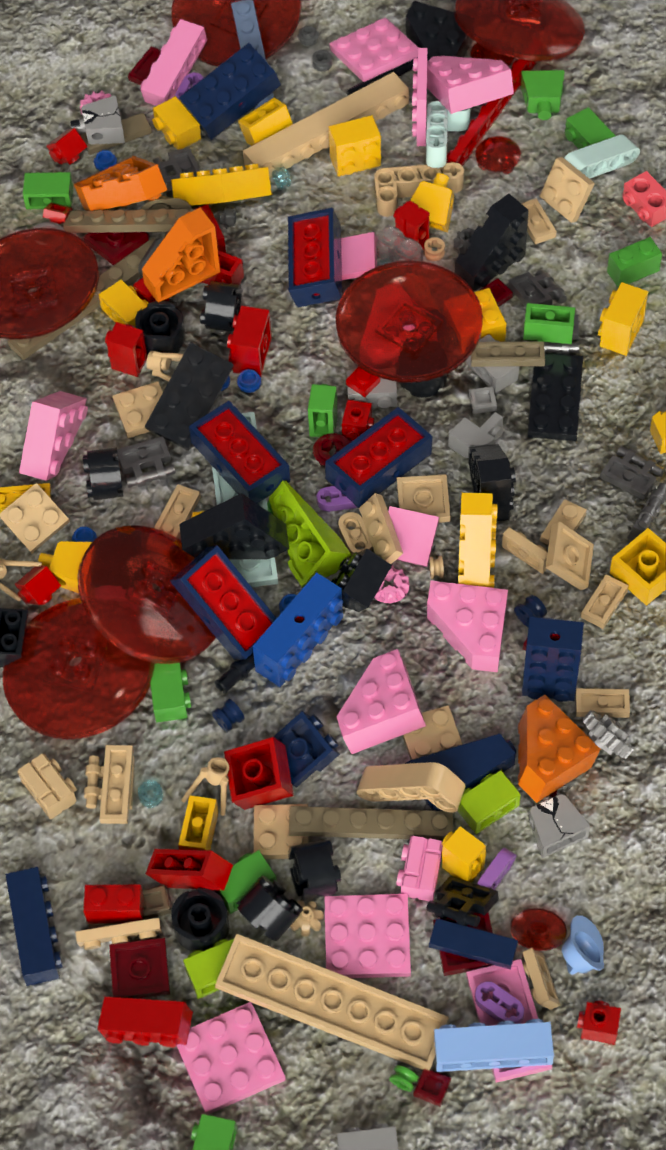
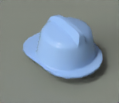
(583, 947)

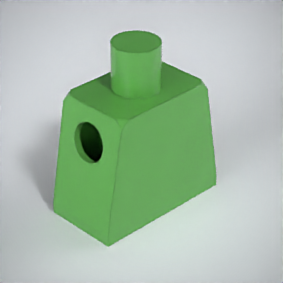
(542, 91)

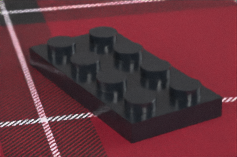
(188, 395)
(556, 398)

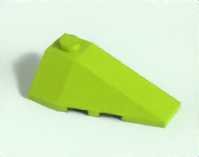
(311, 540)

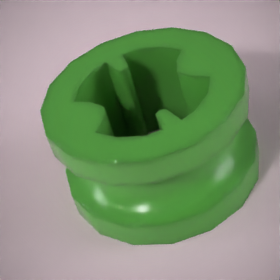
(403, 1078)

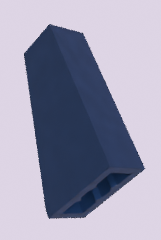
(474, 760)

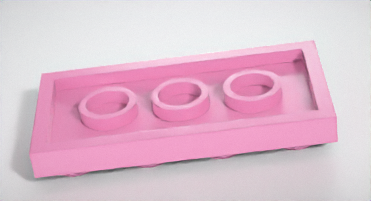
(516, 984)

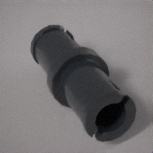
(237, 672)

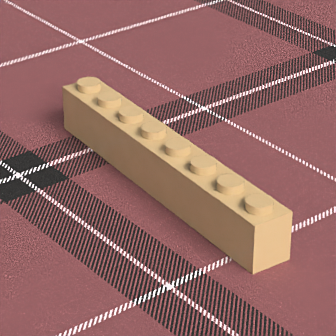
(312, 132)

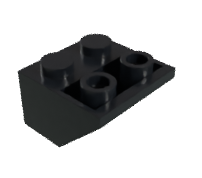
(361, 579)
(12, 634)

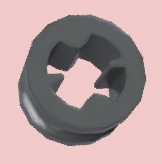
(322, 60)

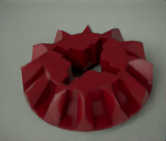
(325, 444)

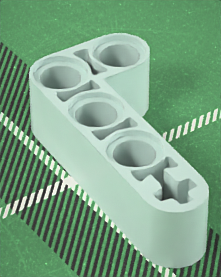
(438, 123)
(604, 156)

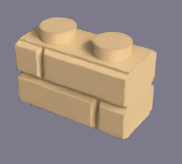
(47, 785)

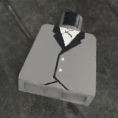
(101, 122)
(556, 824)

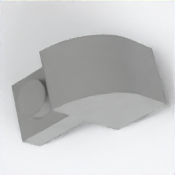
(468, 434)

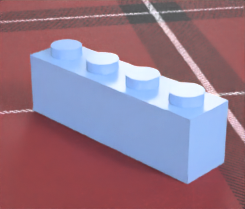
(493, 1045)

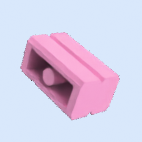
(421, 868)

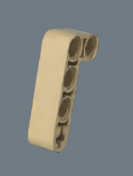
(403, 182)
(412, 782)

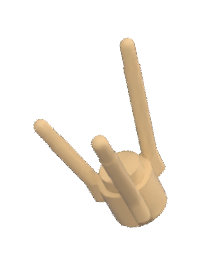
(161, 361)
(3, 563)
(216, 774)

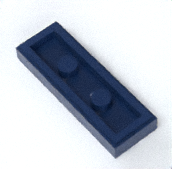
(473, 943)

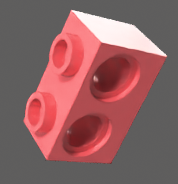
(646, 198)

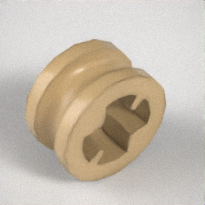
(434, 243)
(436, 567)

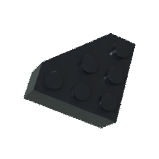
(436, 31)
(495, 244)
(492, 474)
(239, 530)

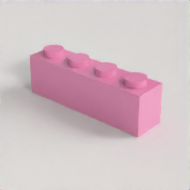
(174, 62)

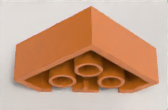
(121, 185)
(183, 257)
(551, 749)

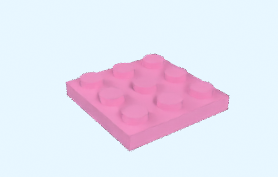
(374, 49)
(420, 96)
(367, 935)
(230, 1058)

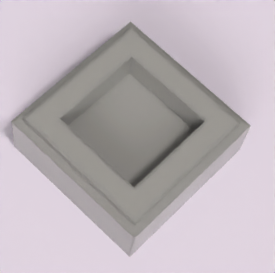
(482, 400)

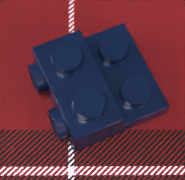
(306, 747)

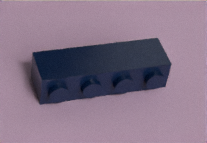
(32, 926)

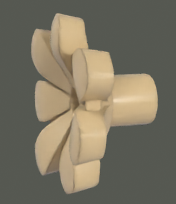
(308, 918)

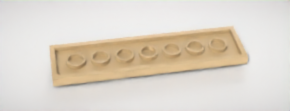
(330, 1002)

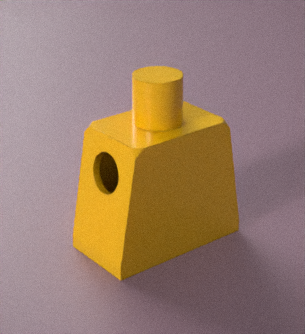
(436, 200)
(65, 562)

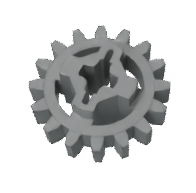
(608, 734)

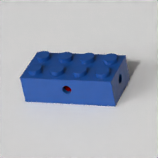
(298, 630)

